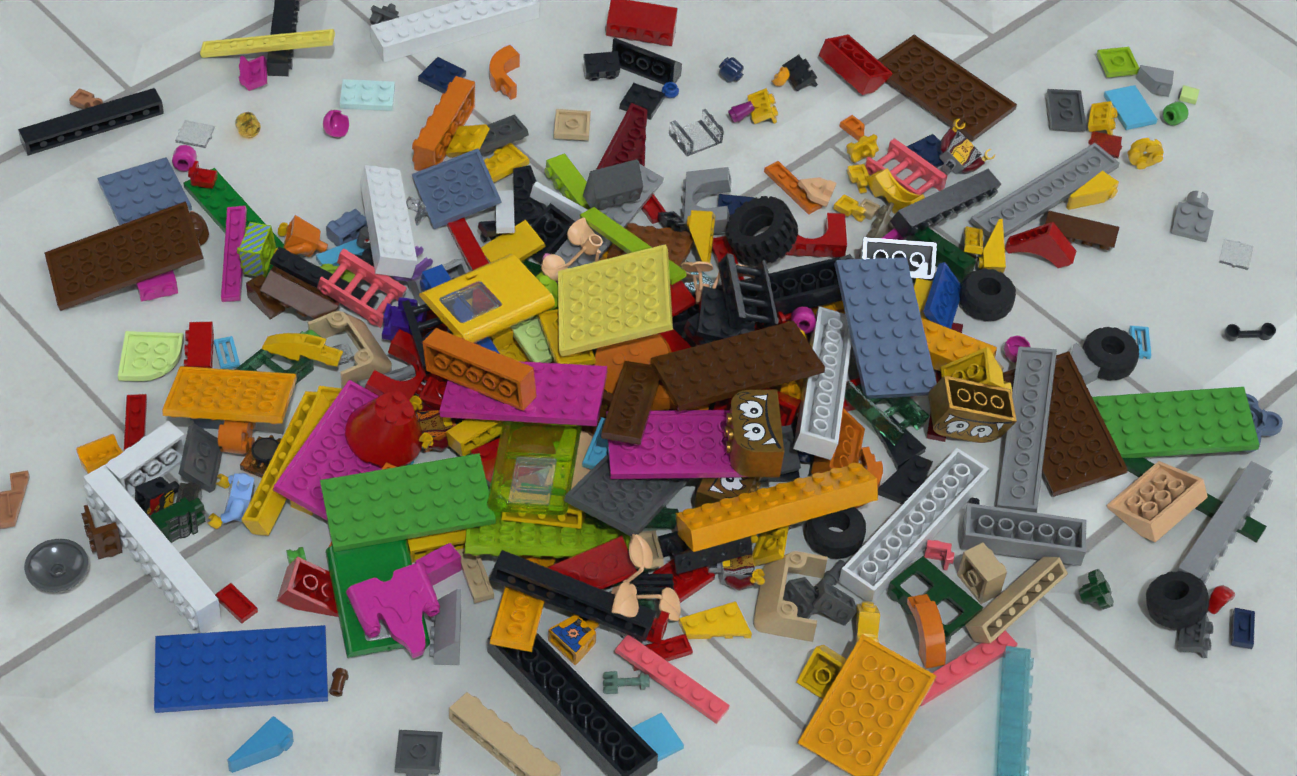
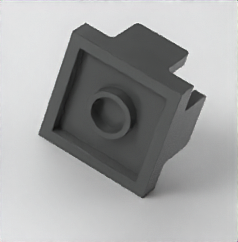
(419, 752)

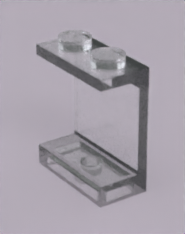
(697, 135)

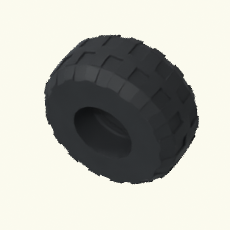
(987, 294)
(1122, 348)
(837, 544)
(1177, 599)

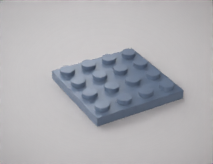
(456, 188)
(142, 190)

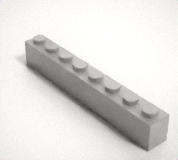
(1227, 521)

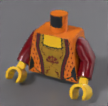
(432, 426)

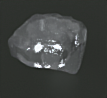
(417, 206)

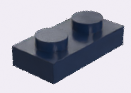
(1243, 628)

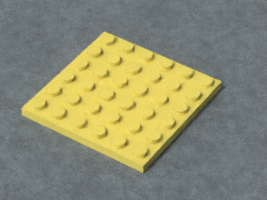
(614, 300)

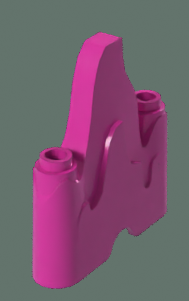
(398, 604)

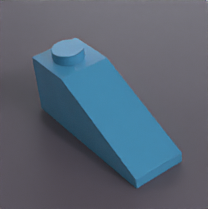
(264, 745)

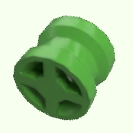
(291, 555)

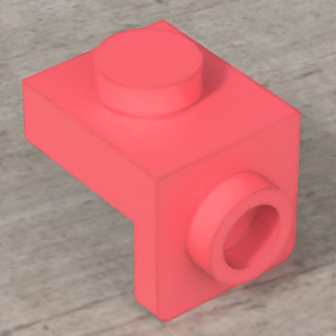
(939, 551)

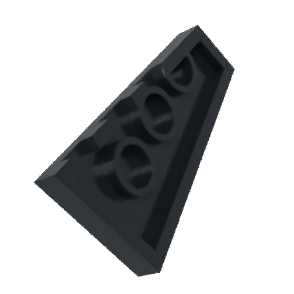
(524, 206)

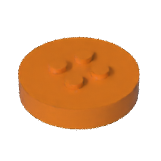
(635, 350)

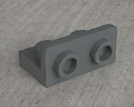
(802, 595)
(835, 603)
(1196, 637)

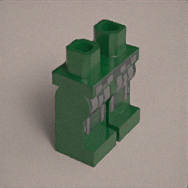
(179, 519)

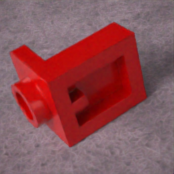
(202, 177)
(658, 628)

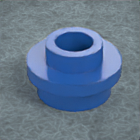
(670, 89)

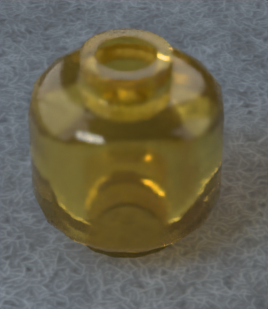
(247, 125)

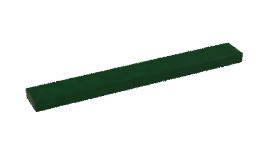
(1251, 529)

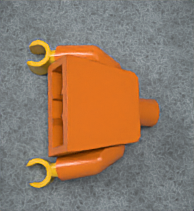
(301, 237)

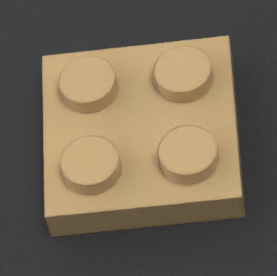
(572, 124)

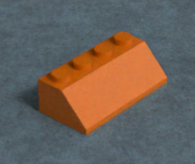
(848, 446)

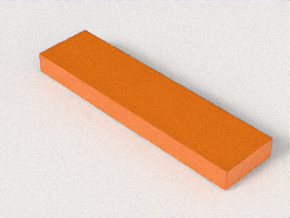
(790, 186)

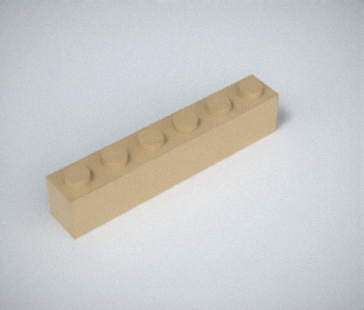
(1016, 599)
(500, 738)

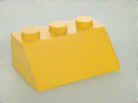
(976, 367)
(821, 670)

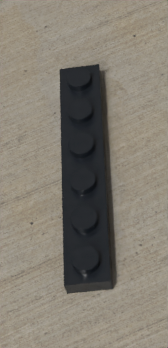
(311, 273)

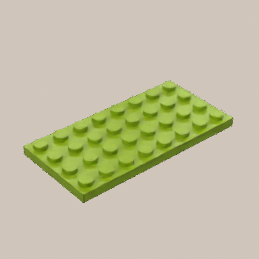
(538, 539)

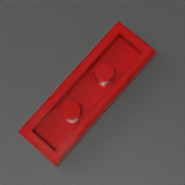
(671, 648)

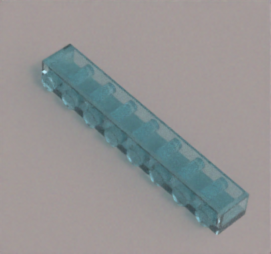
(1014, 712)

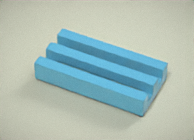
(1147, 353)
(229, 365)

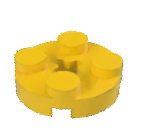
(1154, 153)

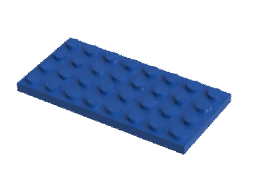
(240, 669)

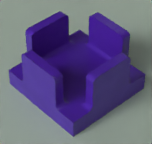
(396, 319)

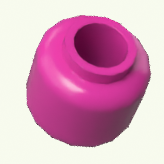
(184, 157)
(804, 318)

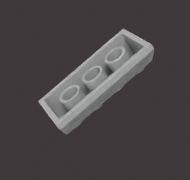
(920, 255)

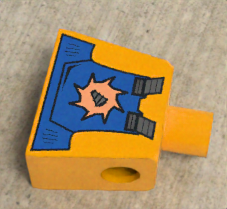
(573, 637)

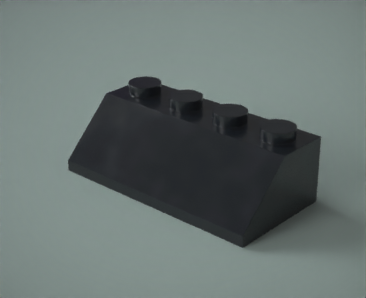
(646, 63)

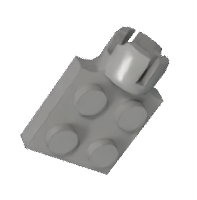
(1193, 217)

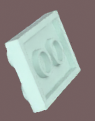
(367, 95)

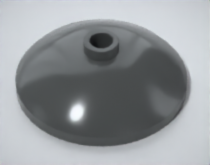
(56, 557)

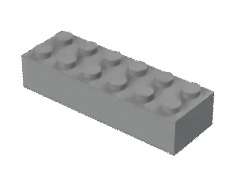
(1024, 533)

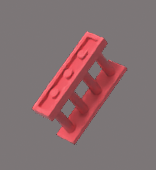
(912, 161)
(362, 271)

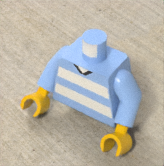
(237, 499)

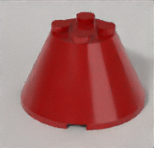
(385, 431)

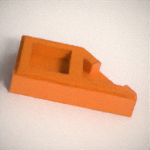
(853, 127)

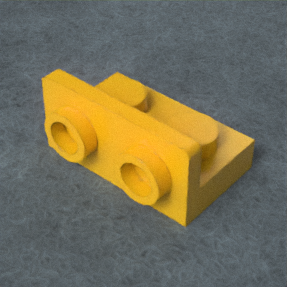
(763, 105)
(1102, 117)

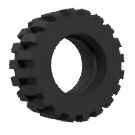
(755, 216)

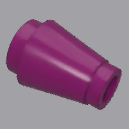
(740, 111)

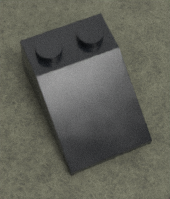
(552, 229)

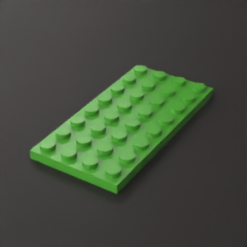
(1179, 422)
(406, 502)

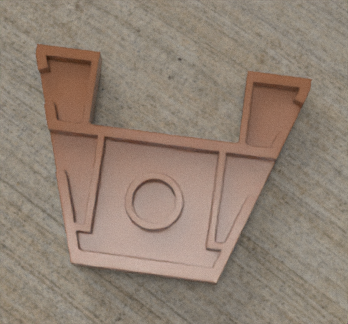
(12, 500)

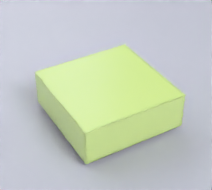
(1189, 94)

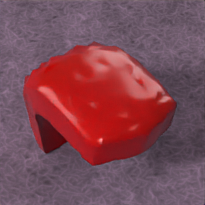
(1219, 598)

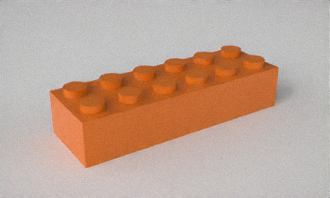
(441, 127)
(479, 369)

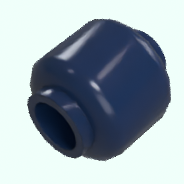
(731, 69)

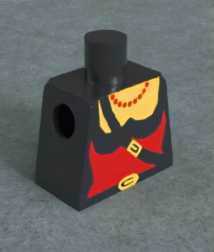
(155, 495)

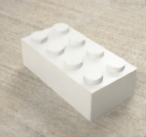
(149, 457)

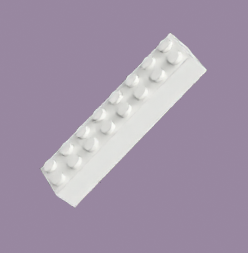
(388, 222)

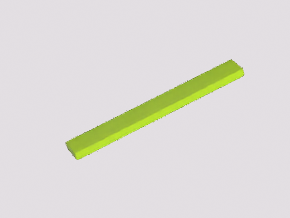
(624, 239)

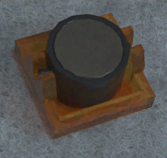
(260, 455)

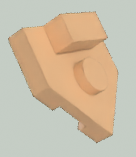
(818, 189)

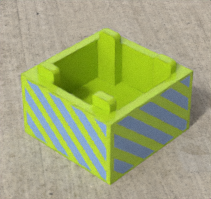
(257, 249)

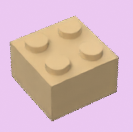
(982, 573)

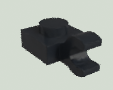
(671, 219)

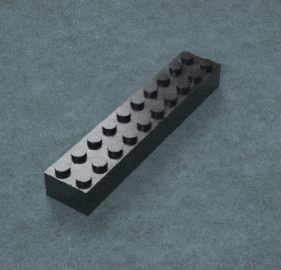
(791, 288)
(577, 709)

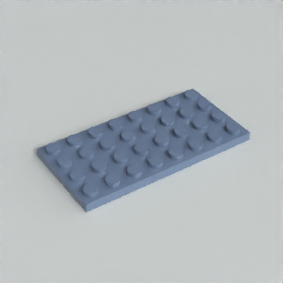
(885, 327)

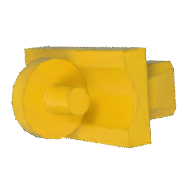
(864, 148)

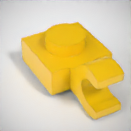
(858, 174)
(849, 206)

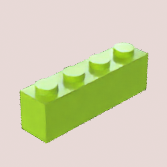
(567, 179)

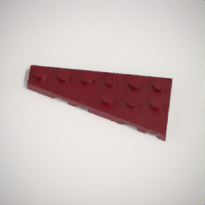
(628, 140)

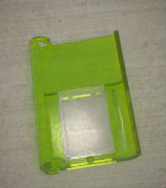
(530, 468)

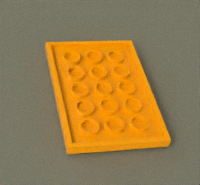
(230, 395)
(867, 709)

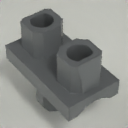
(386, 13)

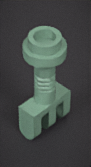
(612, 682)

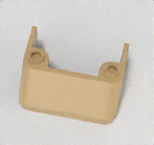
(369, 354)
(780, 616)

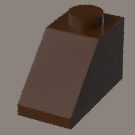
(268, 306)

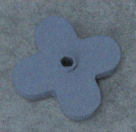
(1265, 422)

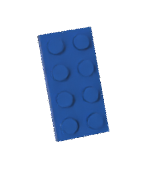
(943, 297)

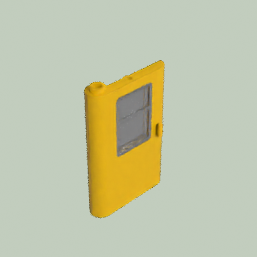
(489, 299)

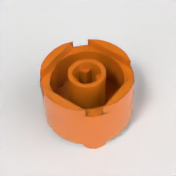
(236, 436)

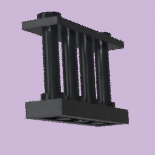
(734, 299)
(418, 327)
(688, 560)

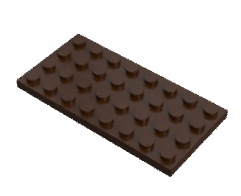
(945, 87)
(123, 255)
(736, 364)
(1077, 439)

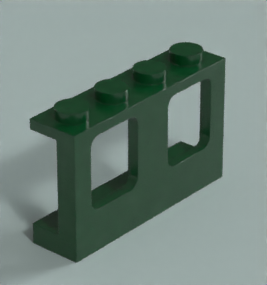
(942, 589)

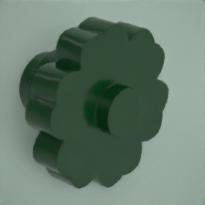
(1097, 590)

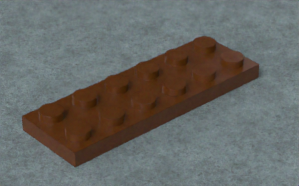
(631, 403)

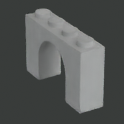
(704, 183)

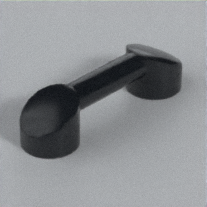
(1266, 332)

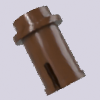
(339, 677)

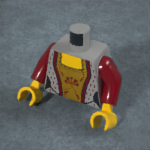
(959, 152)
(739, 572)

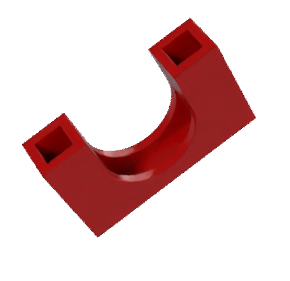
(831, 244)
(404, 348)

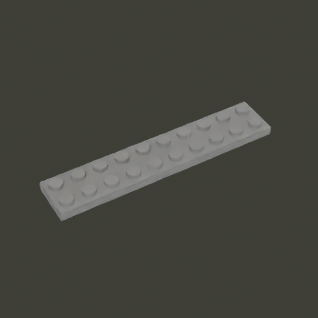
(1045, 191)
(621, 214)
(1027, 437)

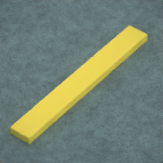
(267, 43)

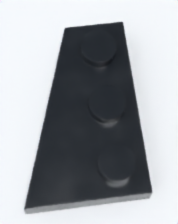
(905, 449)
(906, 479)

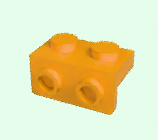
(98, 452)

